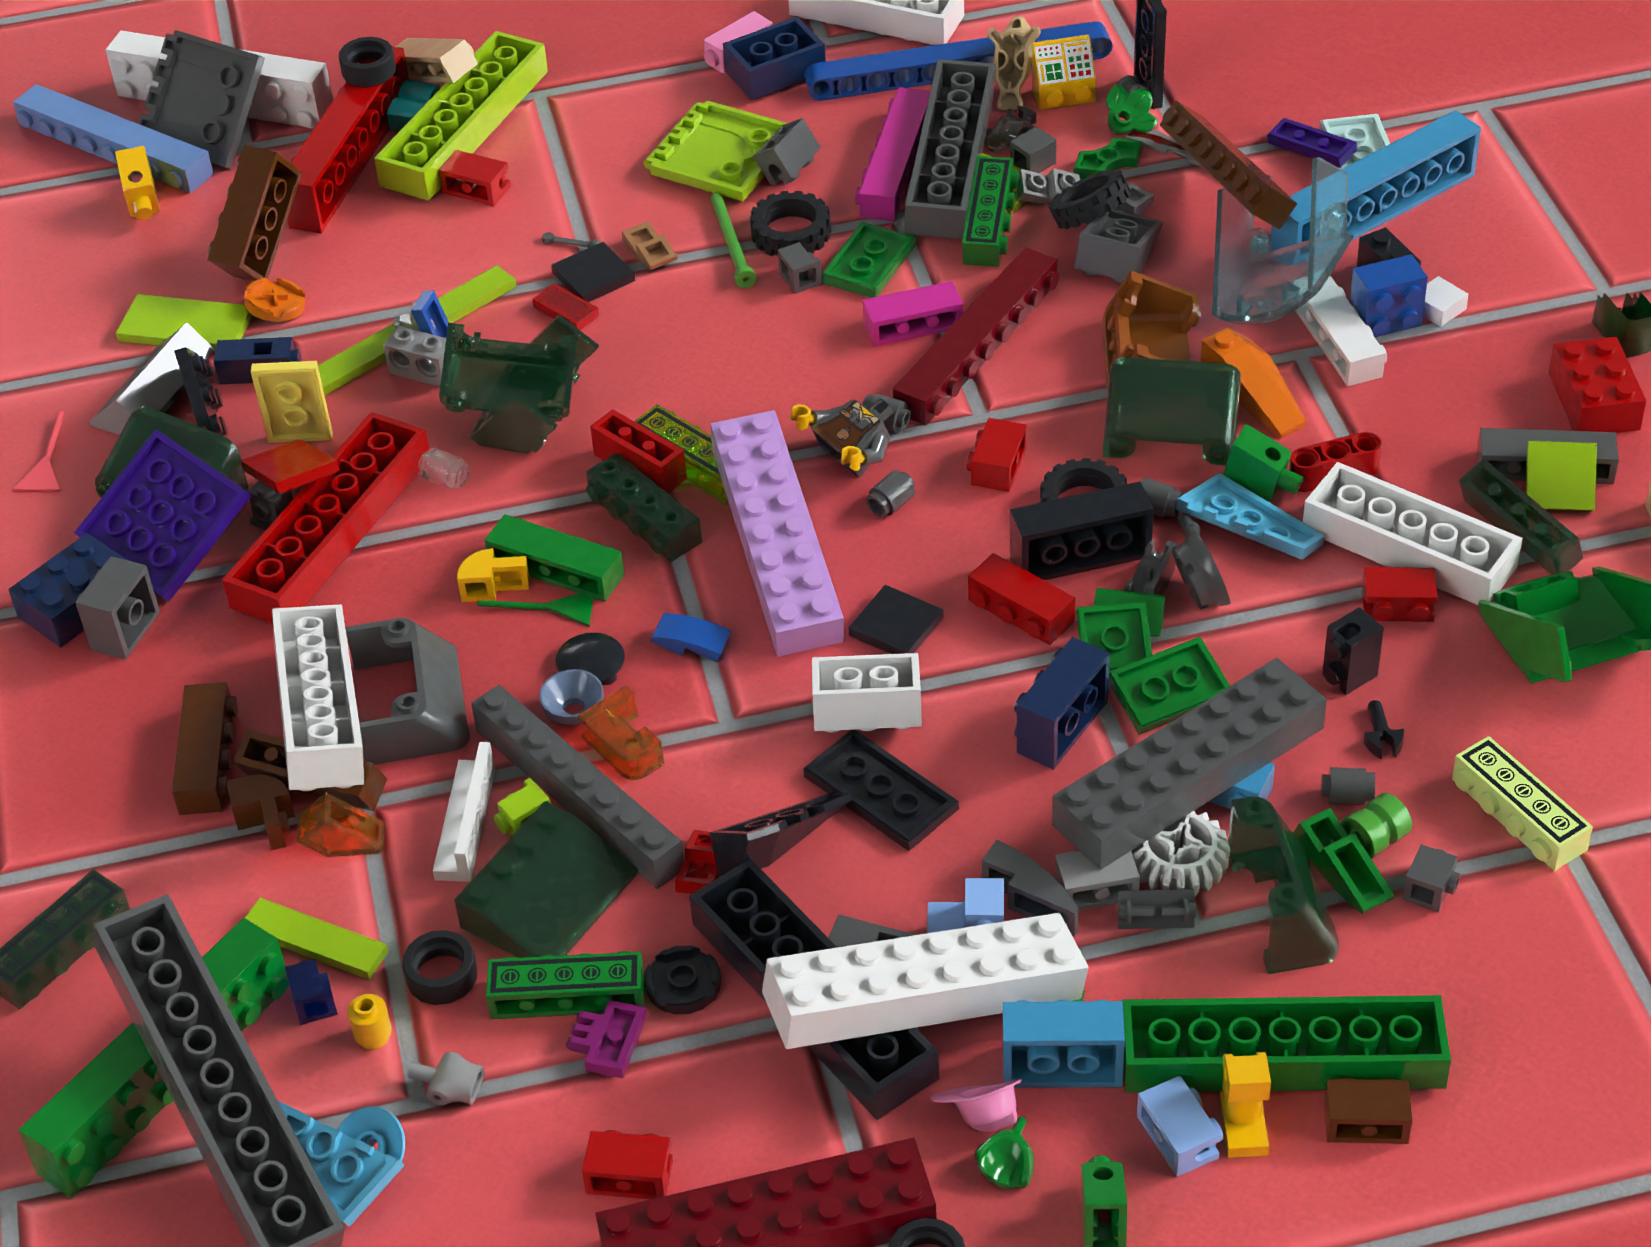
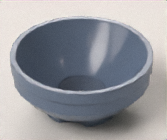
(567, 689)

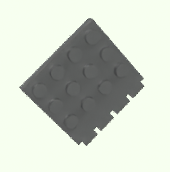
(203, 94)

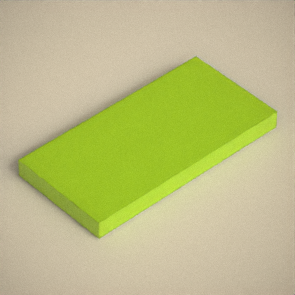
(157, 317)

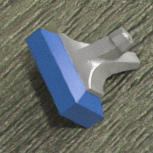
(425, 316)

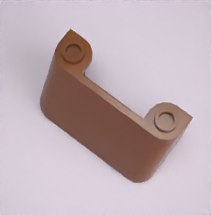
(1148, 321)

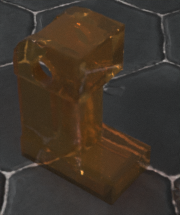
(617, 740)

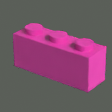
(911, 313)

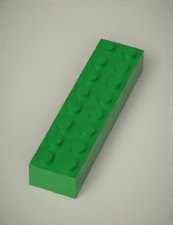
(1301, 1037)
(122, 1086)

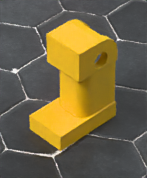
(1241, 1104)

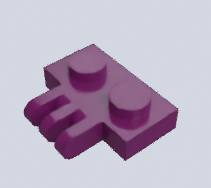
(608, 1037)

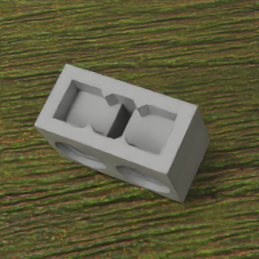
(415, 355)

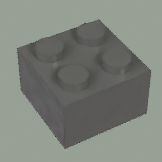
(117, 607)

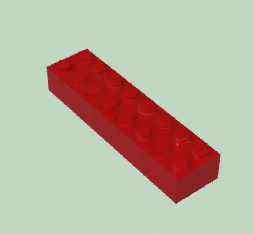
(342, 147)
(327, 519)

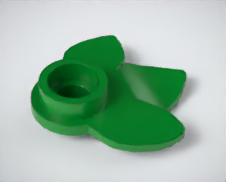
(1131, 107)

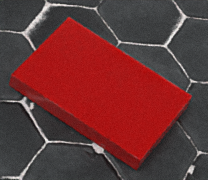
(290, 466)

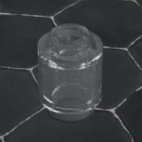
(444, 468)

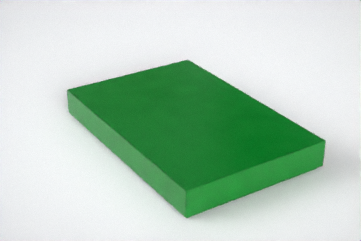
(868, 259)
(1167, 684)

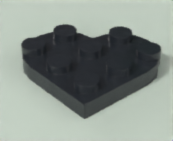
(202, 395)

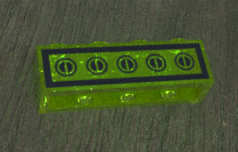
(697, 447)

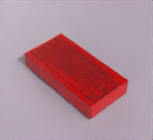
(558, 301)

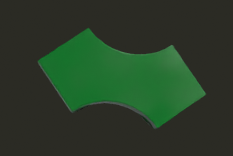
(1115, 155)

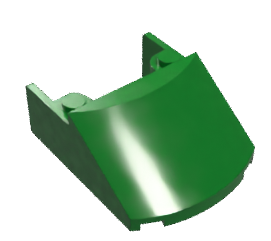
(1571, 621)

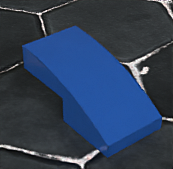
(698, 635)

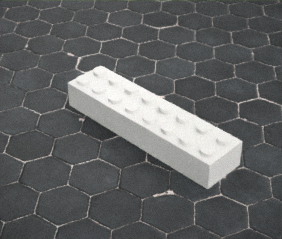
(286, 92)
(317, 698)
(921, 979)

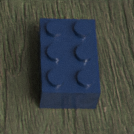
(772, 57)
(49, 593)
(1062, 702)

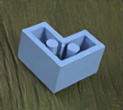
(982, 906)

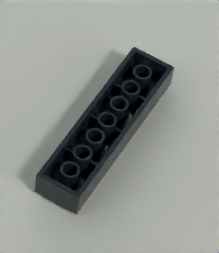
(756, 921)

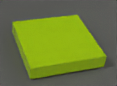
(1561, 475)

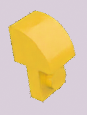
(484, 575)

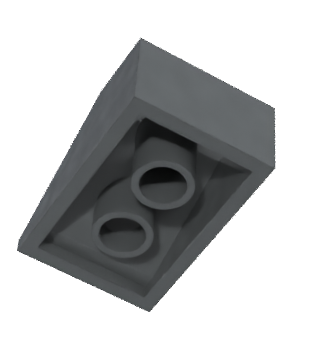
(1116, 245)

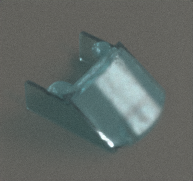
(1263, 284)

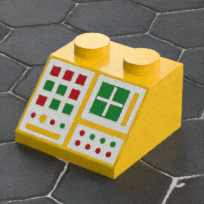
(1063, 72)

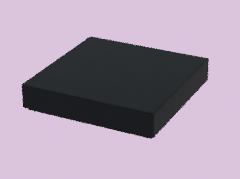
(593, 272)
(896, 621)

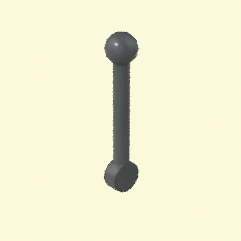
(549, 238)

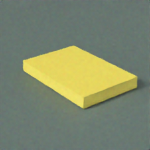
(292, 401)

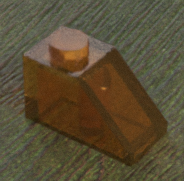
(340, 829)

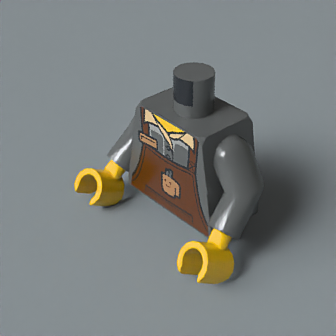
(849, 432)

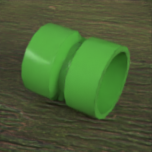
(1379, 823)

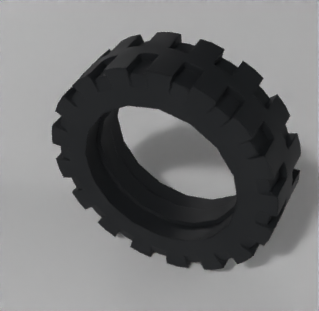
(1089, 199)
(793, 205)
(1079, 474)

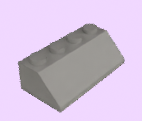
(152, 382)

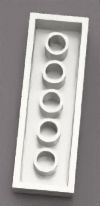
(907, 19)
(1412, 532)

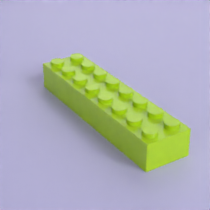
(461, 114)

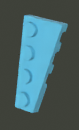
(1247, 514)
(346, 1167)

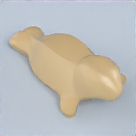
(1012, 60)

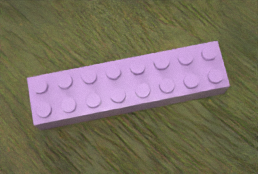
(777, 534)

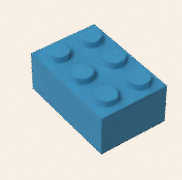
(1063, 1043)

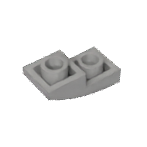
(1041, 187)

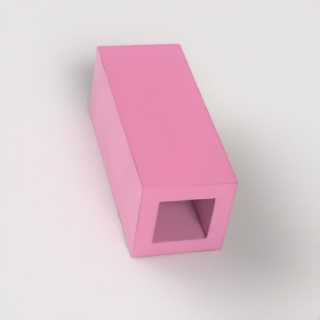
(714, 44)

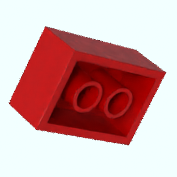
(1597, 386)

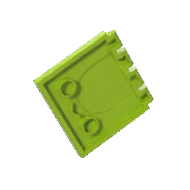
(714, 150)

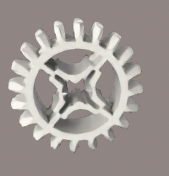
(1184, 855)

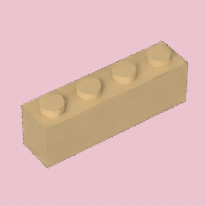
(437, 59)

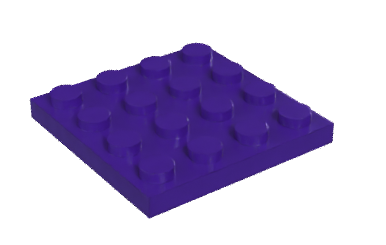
(165, 512)

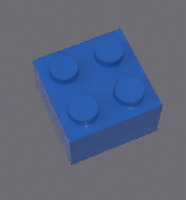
(1390, 294)

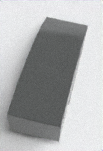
(1029, 885)

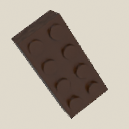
(254, 214)

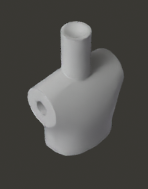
(451, 1081)

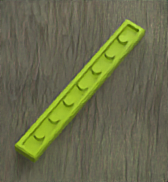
(455, 304)

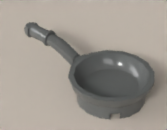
(1198, 567)

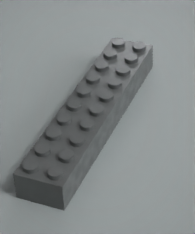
(215, 1080)

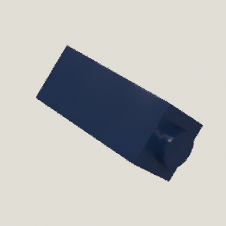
(235, 357)

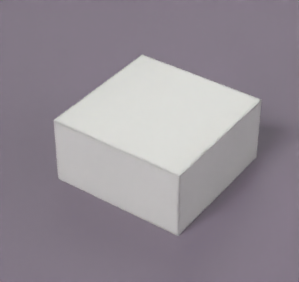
(1443, 301)

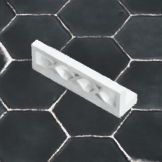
(465, 817)

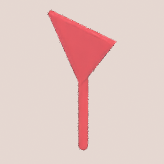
(42, 476)

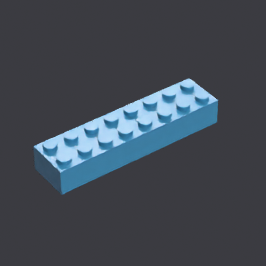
(1395, 178)

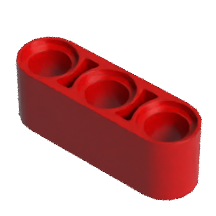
(1315, 461)

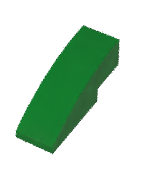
(1343, 861)

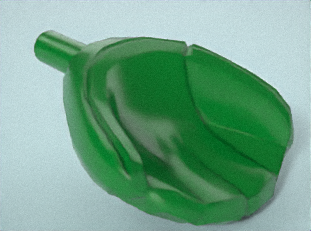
(1007, 1157)

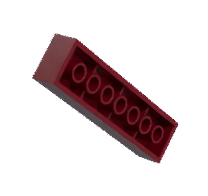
(819, 1203)

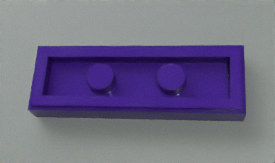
(1312, 142)

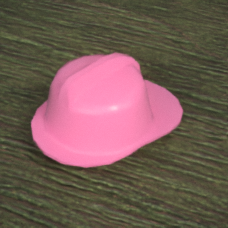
(984, 1106)

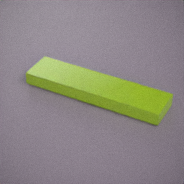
(319, 939)

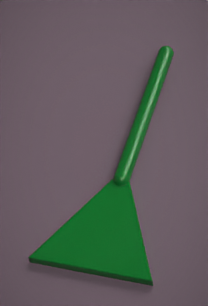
(575, 607)

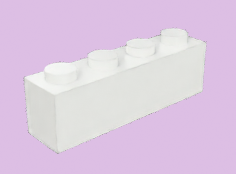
(1343, 335)

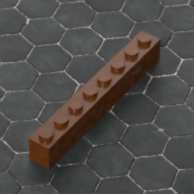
(1228, 165)

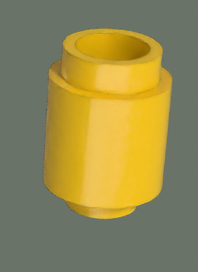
(369, 1021)

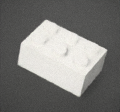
(866, 692)

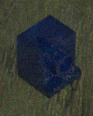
(310, 992)

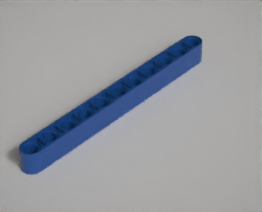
(918, 65)

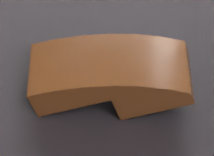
(648, 246)

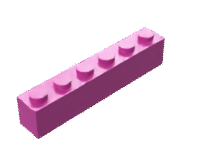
(894, 156)

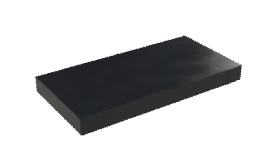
(1150, 47)
(882, 789)

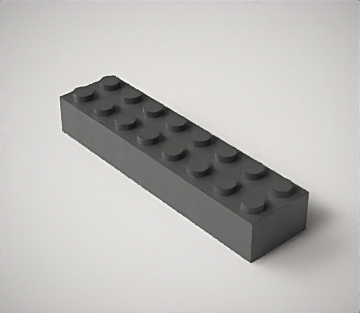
(949, 148)
(1188, 763)

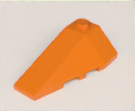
(1261, 386)

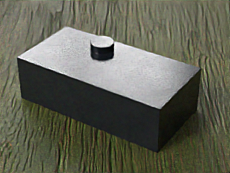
(1082, 531)

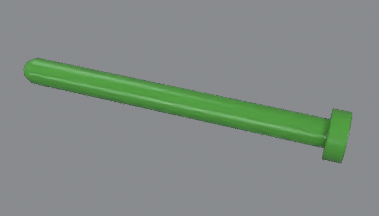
(744, 275)

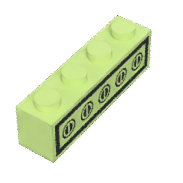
(1521, 803)

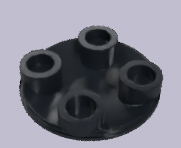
(592, 653)

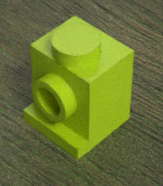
(519, 807)

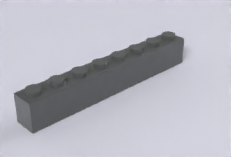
(578, 785)

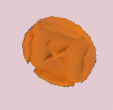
(274, 300)

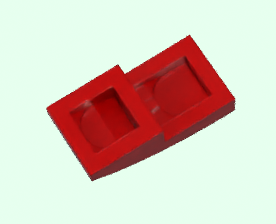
(699, 864)

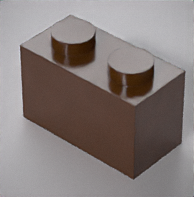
(1367, 1111)

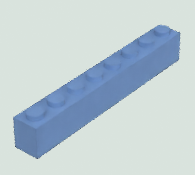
(104, 133)

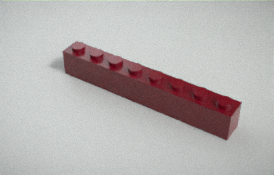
(977, 334)

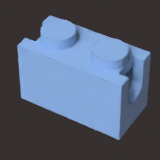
(1179, 1125)

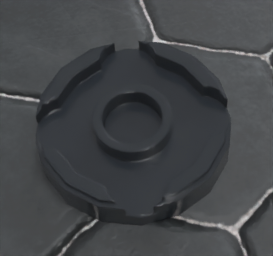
(682, 980)

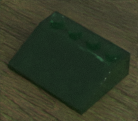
(544, 886)

